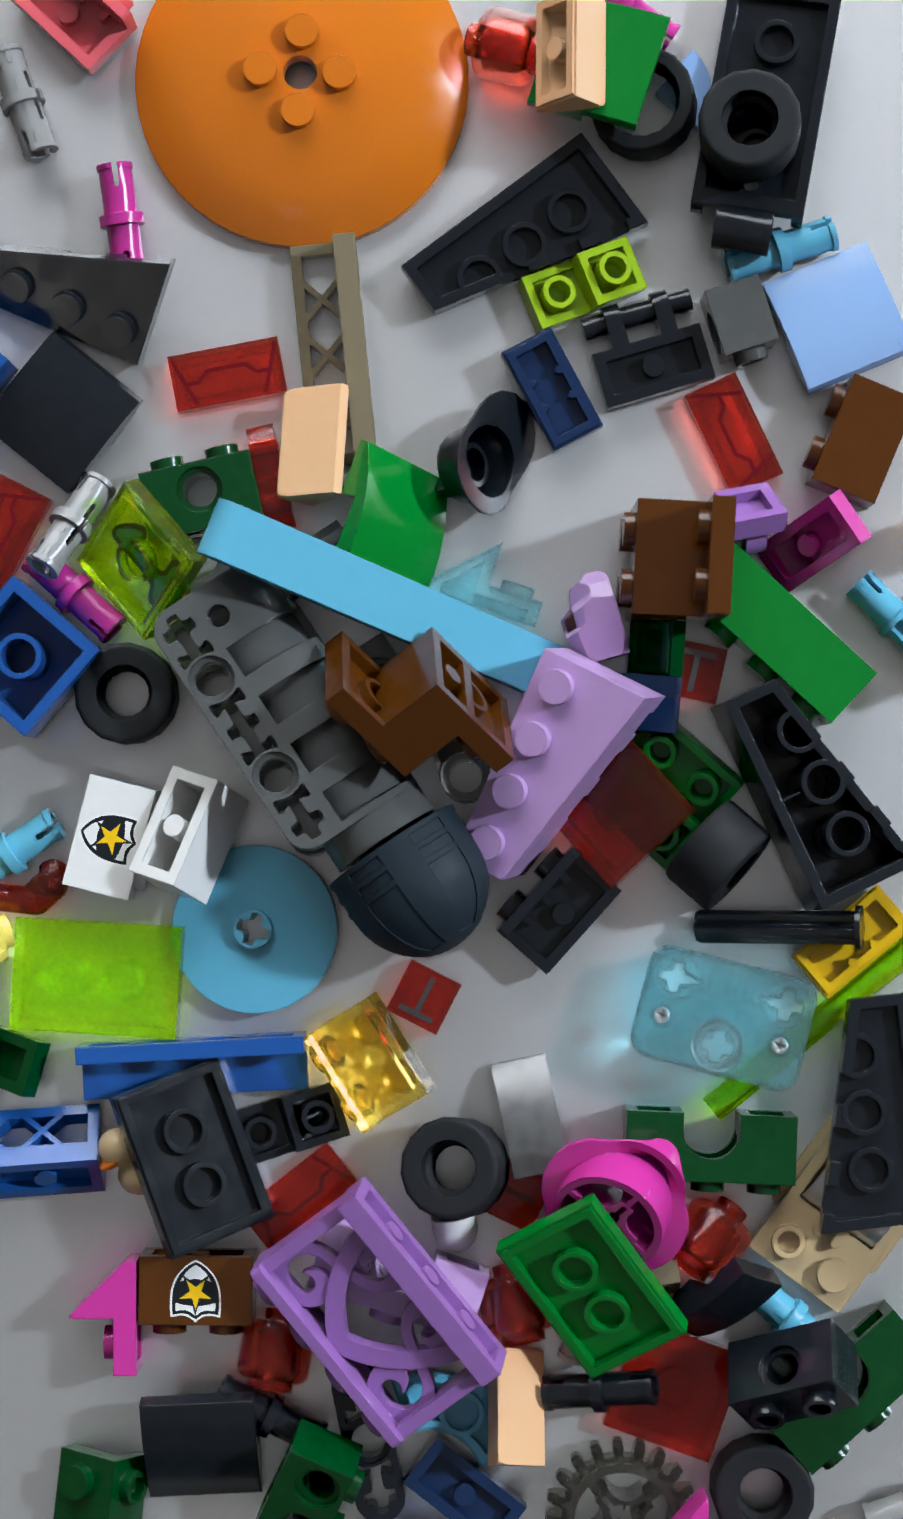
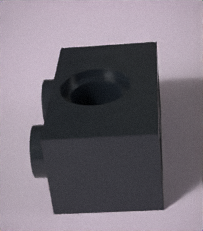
(792, 1374)

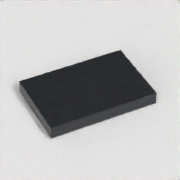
(191, 1157)

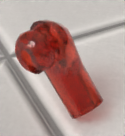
(39, 893)

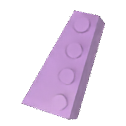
(562, 741)

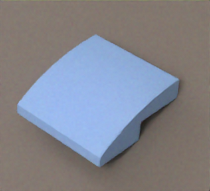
(836, 317)

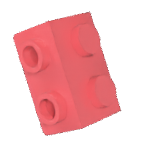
(83, 28)

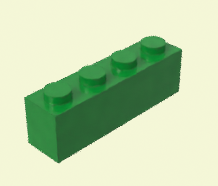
(789, 643)

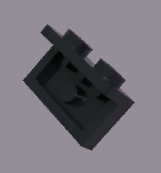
(556, 908)

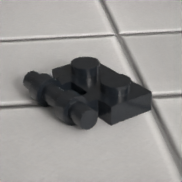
(653, 364)

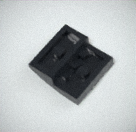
(64, 411)
(201, 1444)

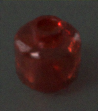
(503, 46)
(712, 1237)
(510, 1311)
(272, 1355)

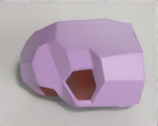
(594, 621)

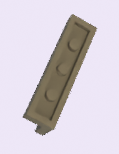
(352, 327)

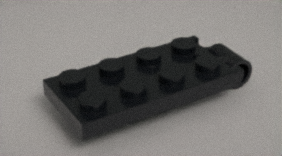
(797, 46)

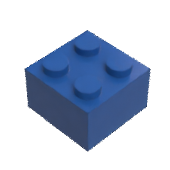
(38, 658)

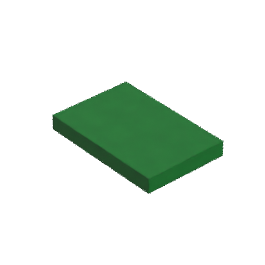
(592, 1286)

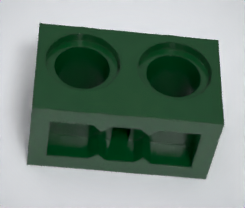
(314, 1476)

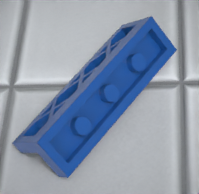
(247, 1061)
(52, 1167)

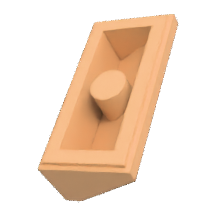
(570, 55)
(312, 443)
(517, 1411)

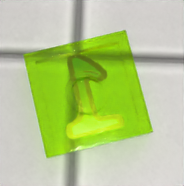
(140, 557)

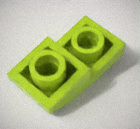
(581, 285)

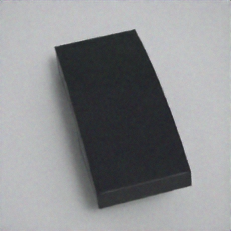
(293, 1122)
(728, 1298)

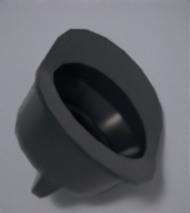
(488, 454)

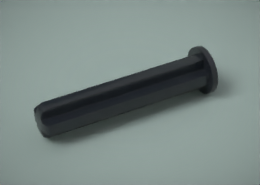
(781, 927)

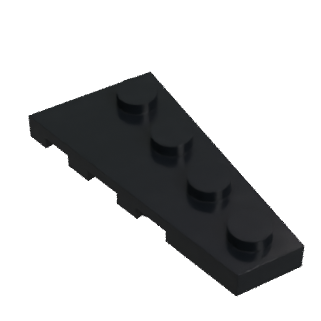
(534, 223)
(867, 1120)

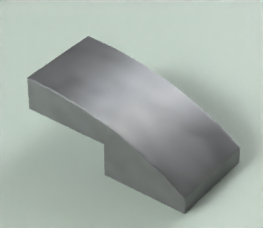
(528, 1113)

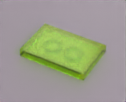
(97, 977)

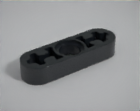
(391, 1476)

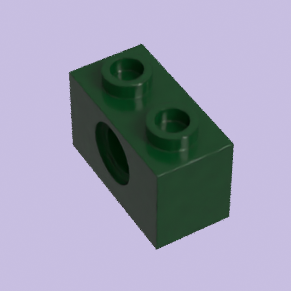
(224, 464)

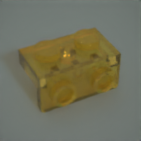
(368, 1062)

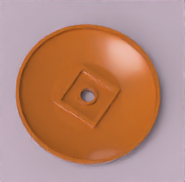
(312, 159)

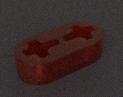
(265, 460)

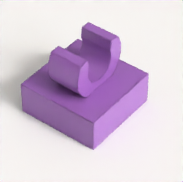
(757, 515)

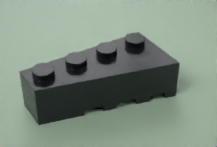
(807, 799)

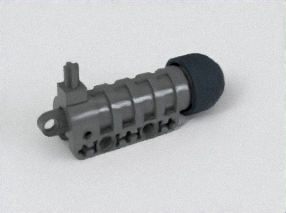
(410, 875)

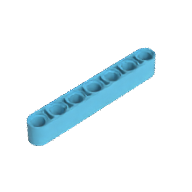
(368, 592)

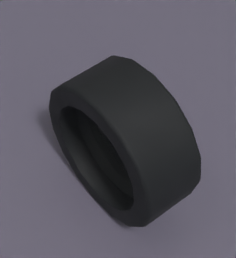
(671, 135)

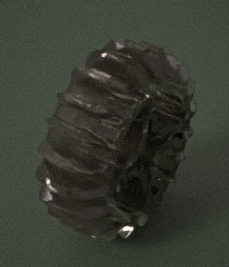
(638, 1496)

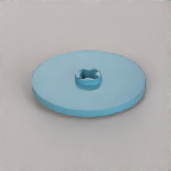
(272, 969)

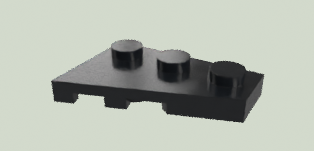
(85, 296)

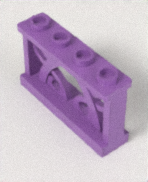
(382, 1236)

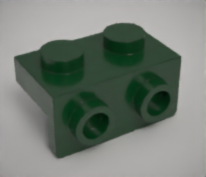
(99, 1484)

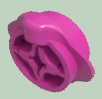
(635, 1183)

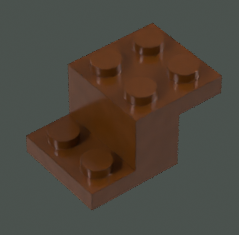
(677, 559)
(416, 703)

